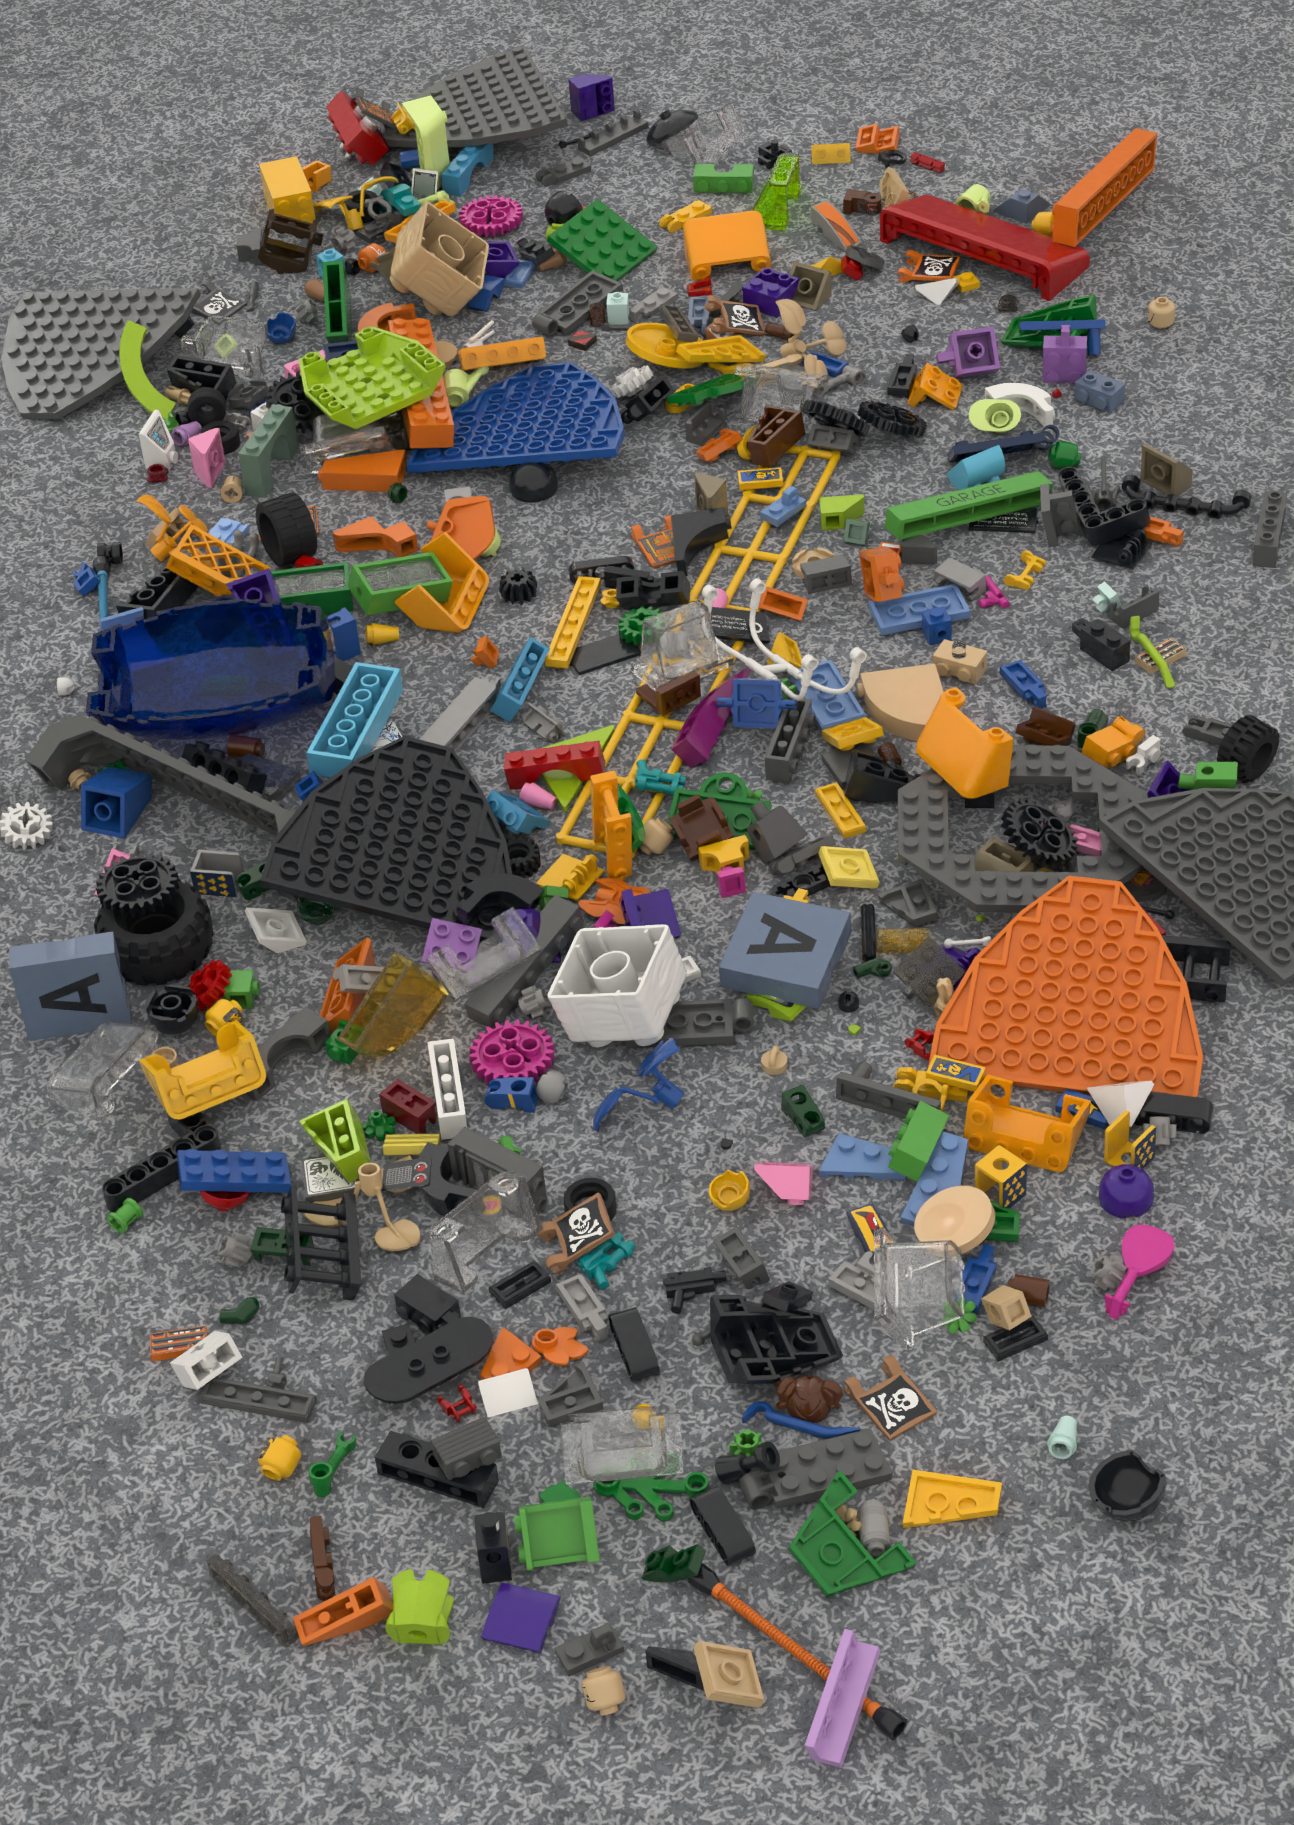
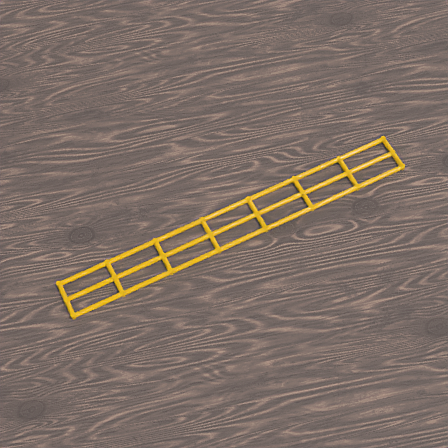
(719, 548)

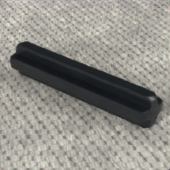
(868, 932)

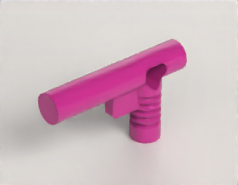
(993, 596)

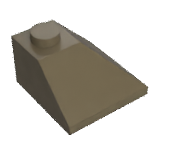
(1164, 472)

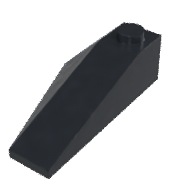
(872, 780)

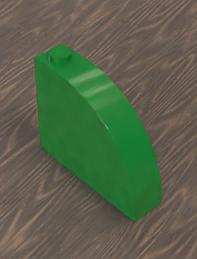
(337, 302)

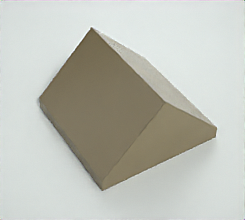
(813, 285)
(710, 492)

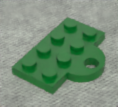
(710, 389)
(732, 802)

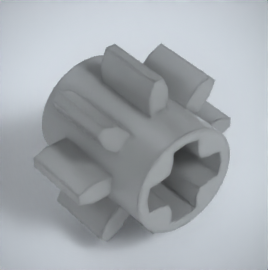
(343, 239)
(306, 310)
(534, 1002)
(1164, 1129)
(235, 1249)
(1108, 1271)

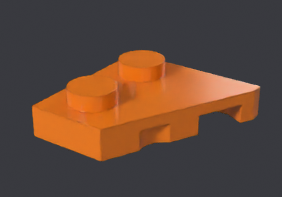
(712, 448)

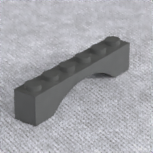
(497, 998)

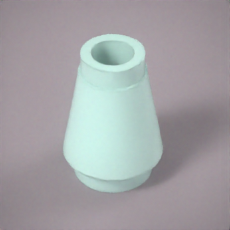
(1063, 1438)

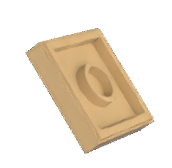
(728, 1674)

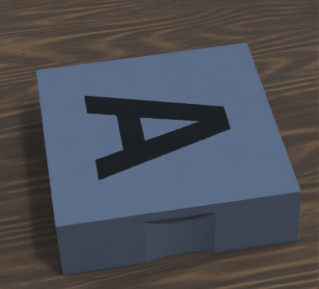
(785, 949)
(69, 985)

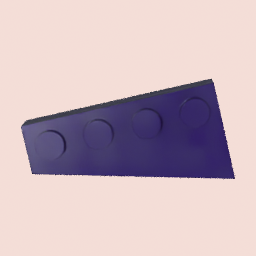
(256, 586)

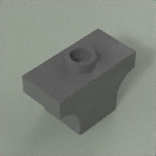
(249, 246)

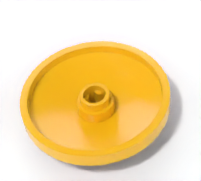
(657, 344)

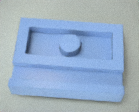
(225, 530)

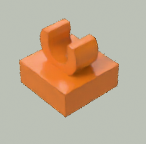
(485, 653)

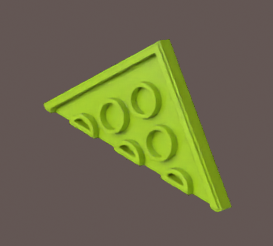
(565, 784)

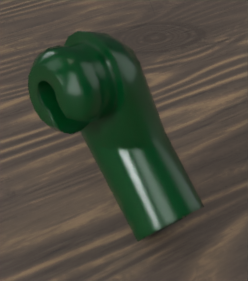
(874, 967)
(241, 1313)

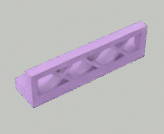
(842, 1700)

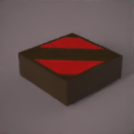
(582, 340)

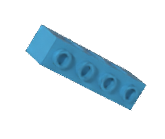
(519, 679)

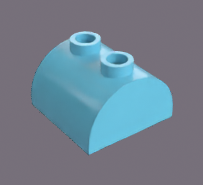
(978, 469)

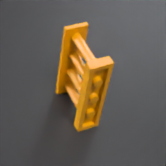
(610, 826)

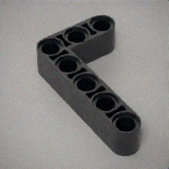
(1104, 525)
(160, 1167)

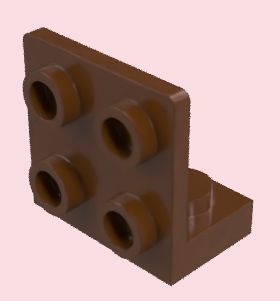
(673, 694)

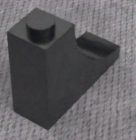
(696, 531)

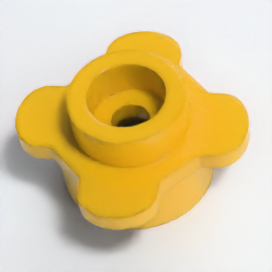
(609, 598)

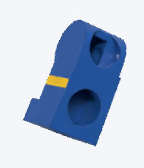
(512, 1093)

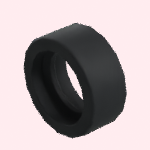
(587, 1188)

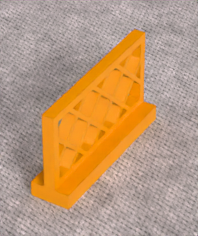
(202, 575)

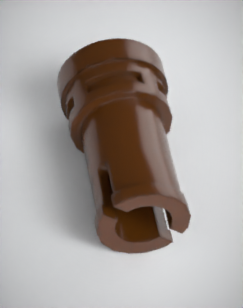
(777, 331)

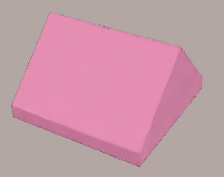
(207, 455)

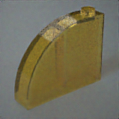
(393, 1009)

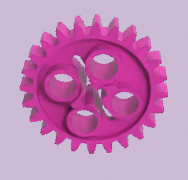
(503, 216)
(512, 1051)

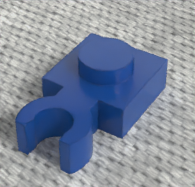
(86, 579)

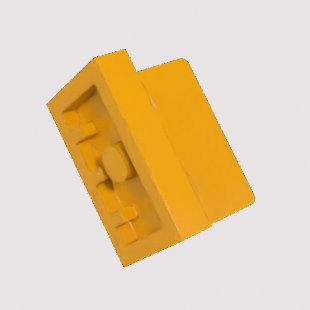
(937, 385)

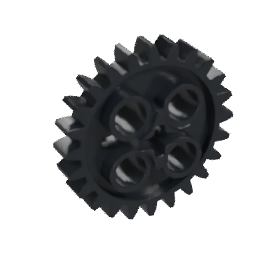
(291, 393)
(829, 415)
(892, 419)
(1024, 828)
(137, 884)

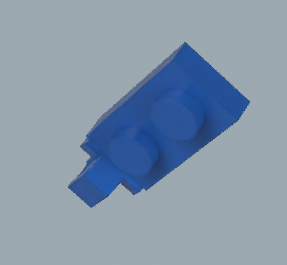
(1025, 682)
(978, 1276)

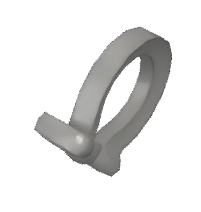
(380, 199)

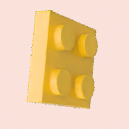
(853, 732)

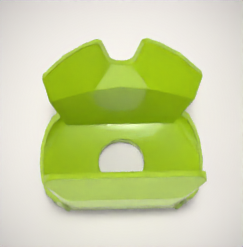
(420, 1608)

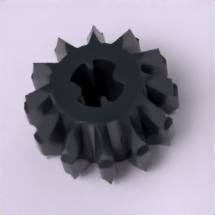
(518, 586)

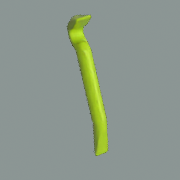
(1141, 638)

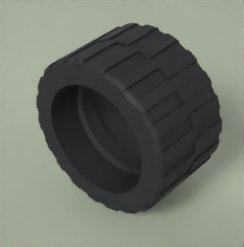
(286, 528)

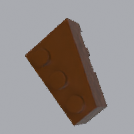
(775, 435)

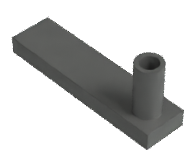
(858, 1090)

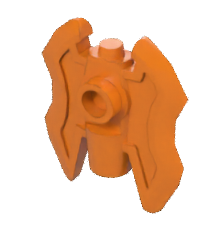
(608, 898)

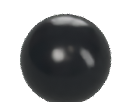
(533, 482)

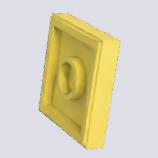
(848, 867)

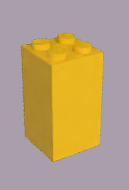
(287, 189)

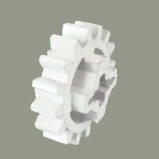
(631, 381)
(26, 825)

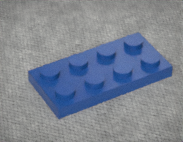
(233, 1171)

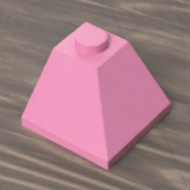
(788, 1180)

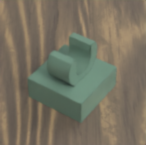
(856, 531)

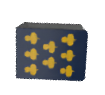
(215, 872)

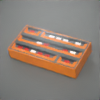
(175, 1342)

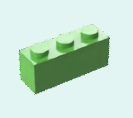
(917, 1140)

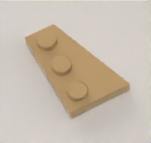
(892, 188)

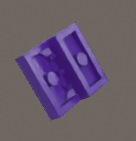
(520, 1617)

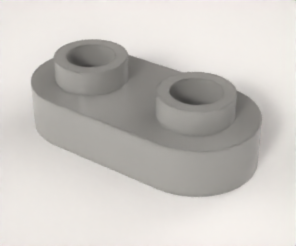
(1063, 808)

